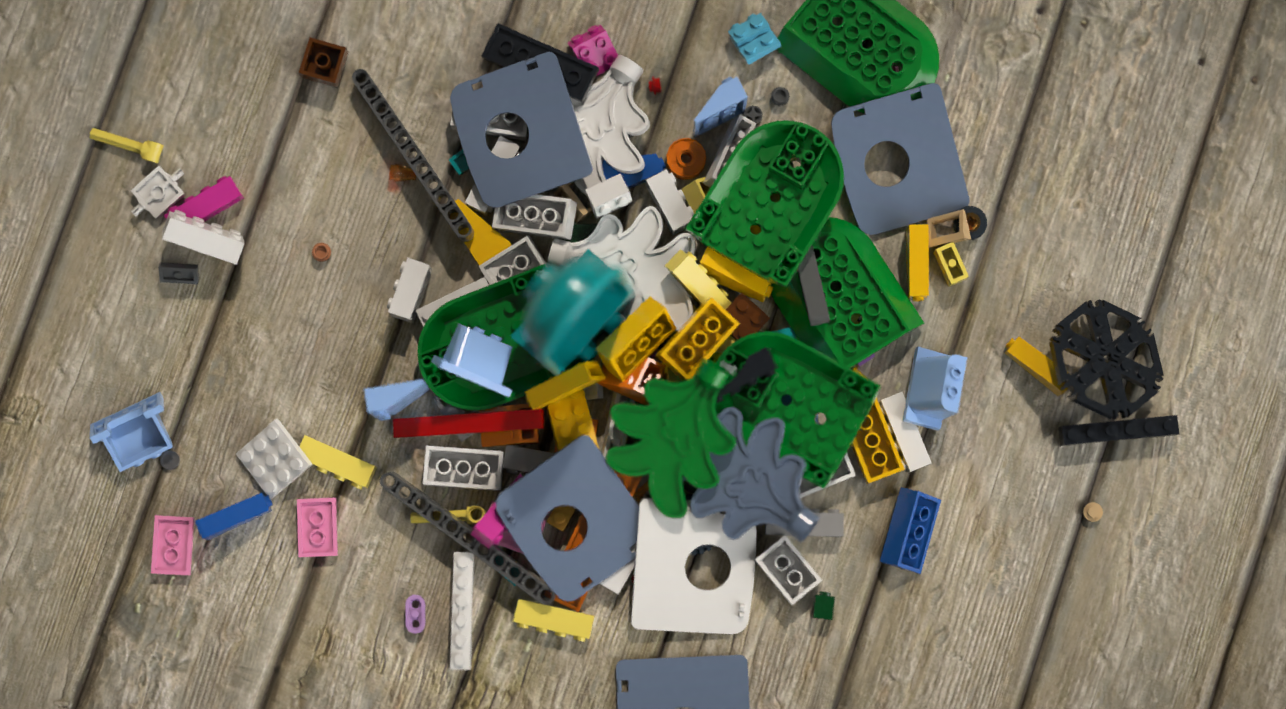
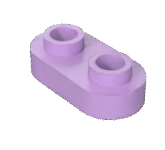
(415, 614)

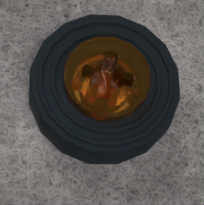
(979, 222)

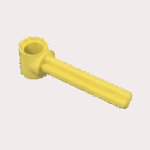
(148, 150)
(464, 515)

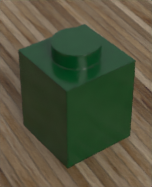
(823, 606)

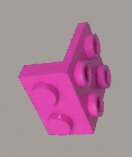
(594, 48)

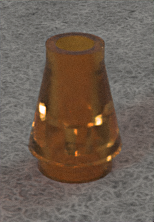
(401, 173)

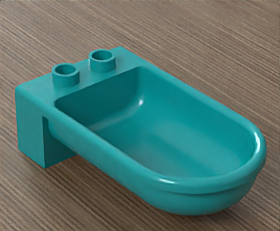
(572, 311)

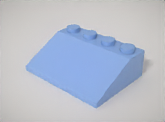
(724, 105)
(391, 399)

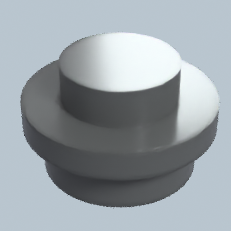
(780, 96)

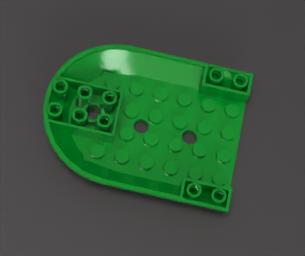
(841, 63)
(743, 199)
(865, 290)
(498, 311)
(815, 386)

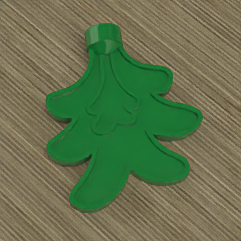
(676, 436)

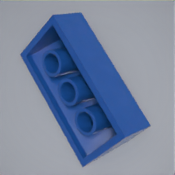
(910, 530)

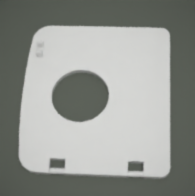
(661, 589)

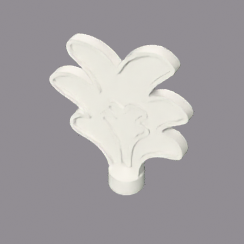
(608, 118)
(636, 256)

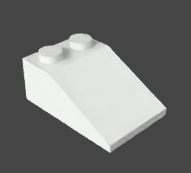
(608, 196)
(512, 261)

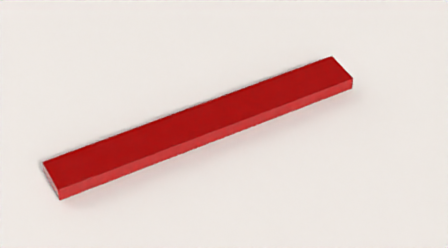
(468, 423)

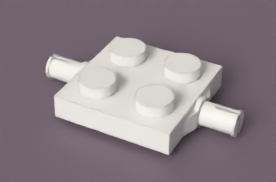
(157, 192)

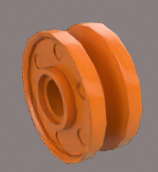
(688, 147)

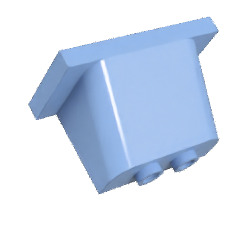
(477, 358)
(934, 388)
(133, 433)

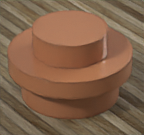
(321, 252)

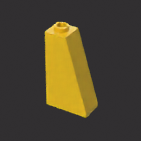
(486, 240)
(917, 261)
(735, 276)
(1034, 363)
(565, 384)

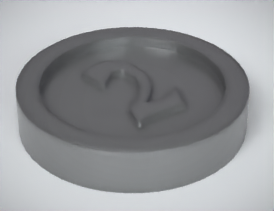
(170, 460)

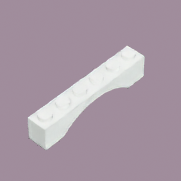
(462, 611)

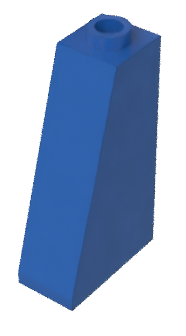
(653, 166)
(233, 516)

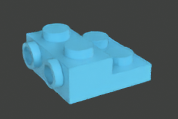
(754, 38)

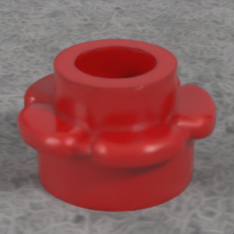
(655, 85)

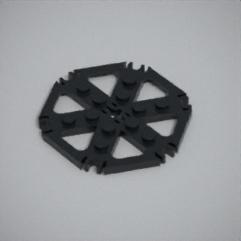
(1096, 367)

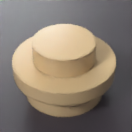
(1093, 512)

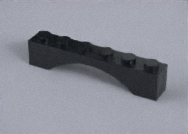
(756, 366)
(1118, 430)

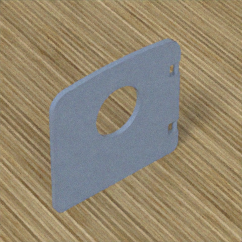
(555, 143)
(934, 173)
(583, 480)
(684, 682)

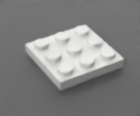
(274, 458)

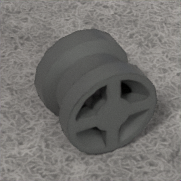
(754, 112)

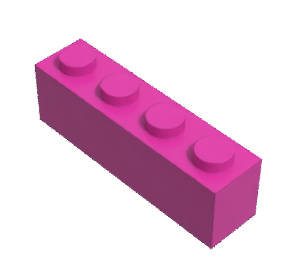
(211, 200)
(490, 526)

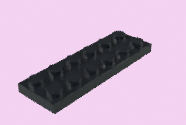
(511, 47)

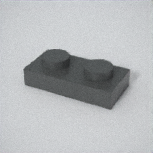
(178, 273)

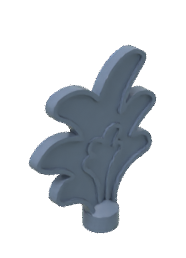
(756, 483)

